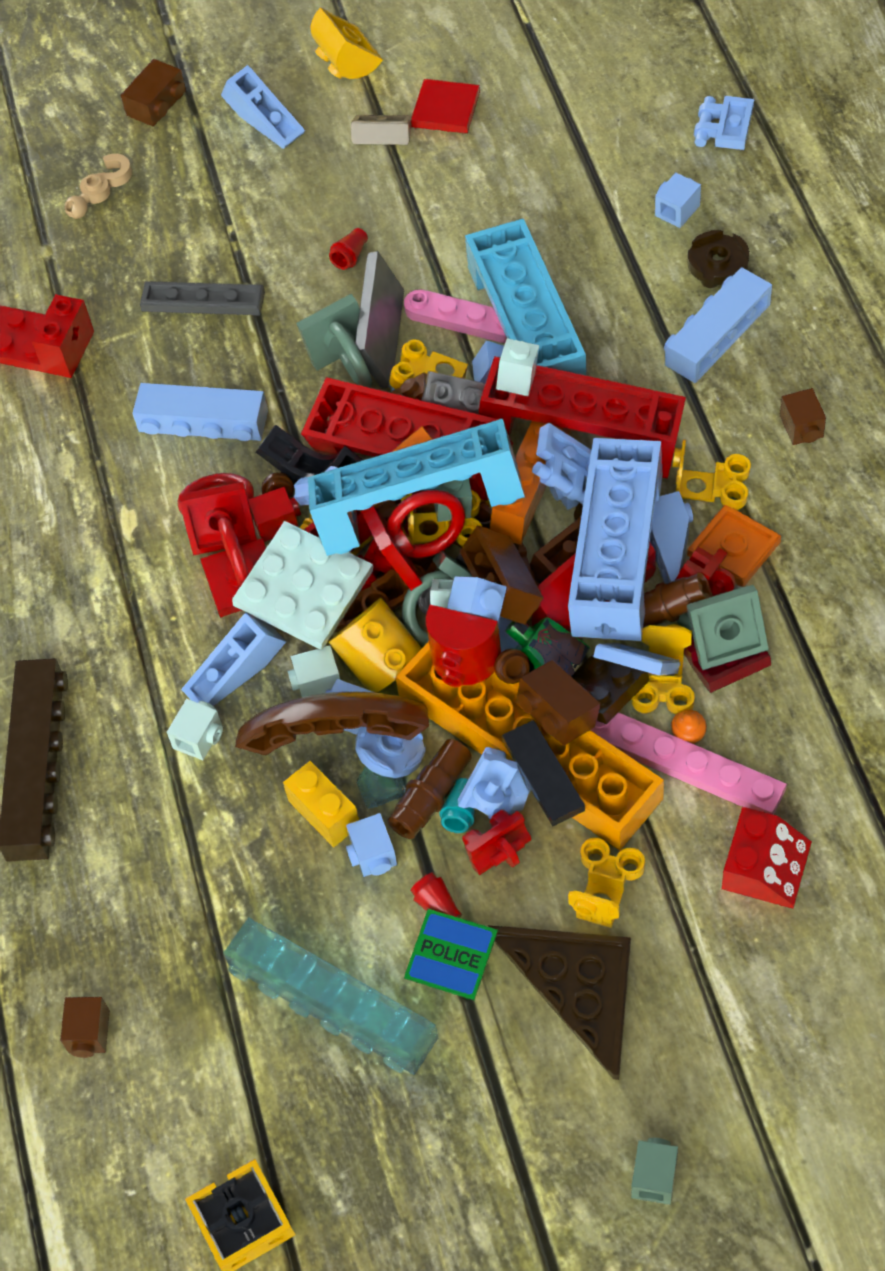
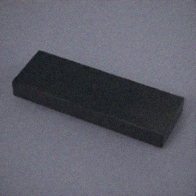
(543, 773)

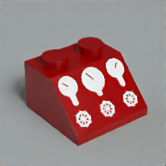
(766, 859)

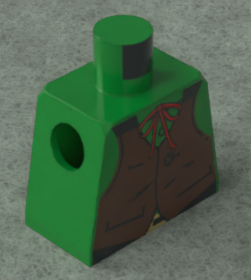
(548, 642)

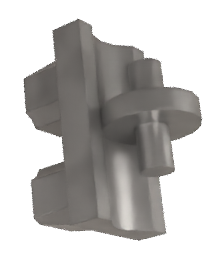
(453, 392)

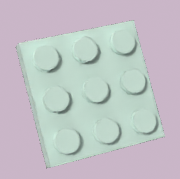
(301, 586)

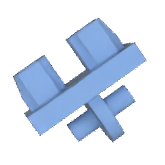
(488, 782)

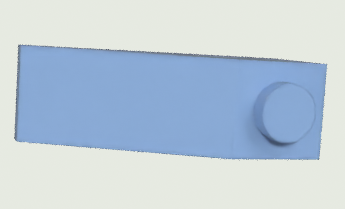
(260, 107)
(670, 534)
(235, 660)

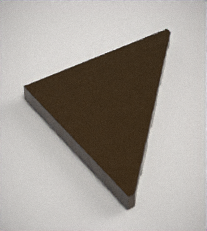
(580, 980)

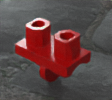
(703, 562)
(499, 843)

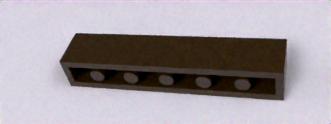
(32, 760)

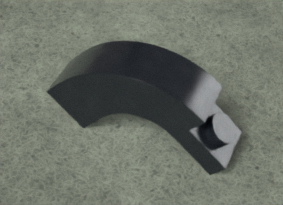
(298, 460)

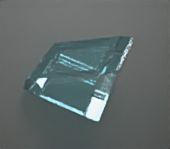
(379, 789)

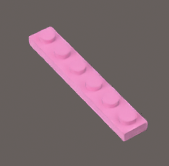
(692, 764)

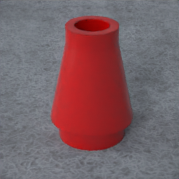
(347, 250)
(433, 894)

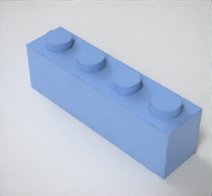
(717, 324)
(200, 411)

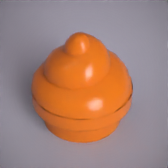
(689, 726)

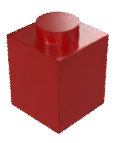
(272, 510)

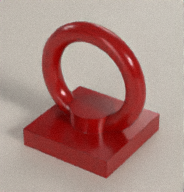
(205, 507)
(396, 543)
(230, 568)

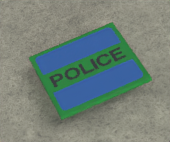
(451, 954)

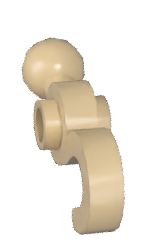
(96, 187)

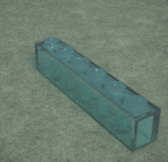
(331, 996)

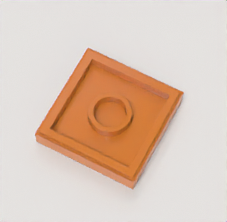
(742, 538)

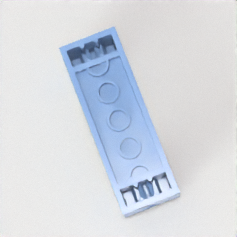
(615, 539)

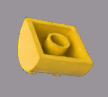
(343, 45)
(375, 646)

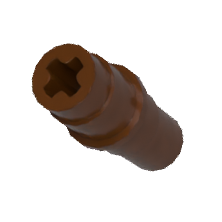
(669, 600)
(429, 789)

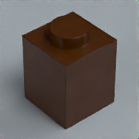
(802, 416)
(85, 1026)

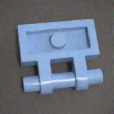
(733, 123)
(564, 455)

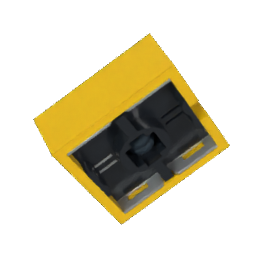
(231, 1203)

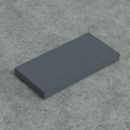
(379, 318)

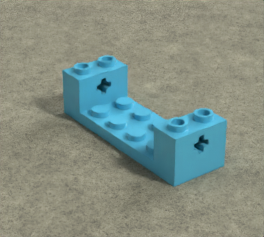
(523, 294)
(424, 466)

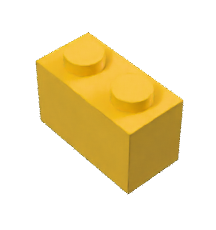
(320, 803)

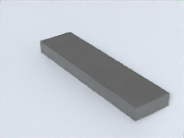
(202, 298)

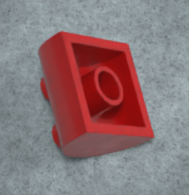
(462, 645)

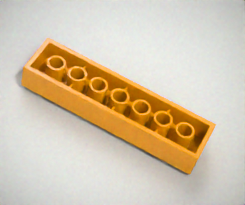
(610, 783)

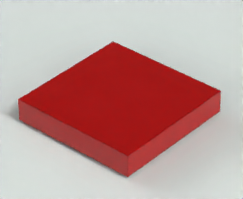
(445, 106)

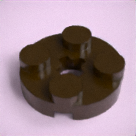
(712, 271)

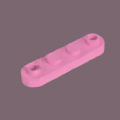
(454, 314)

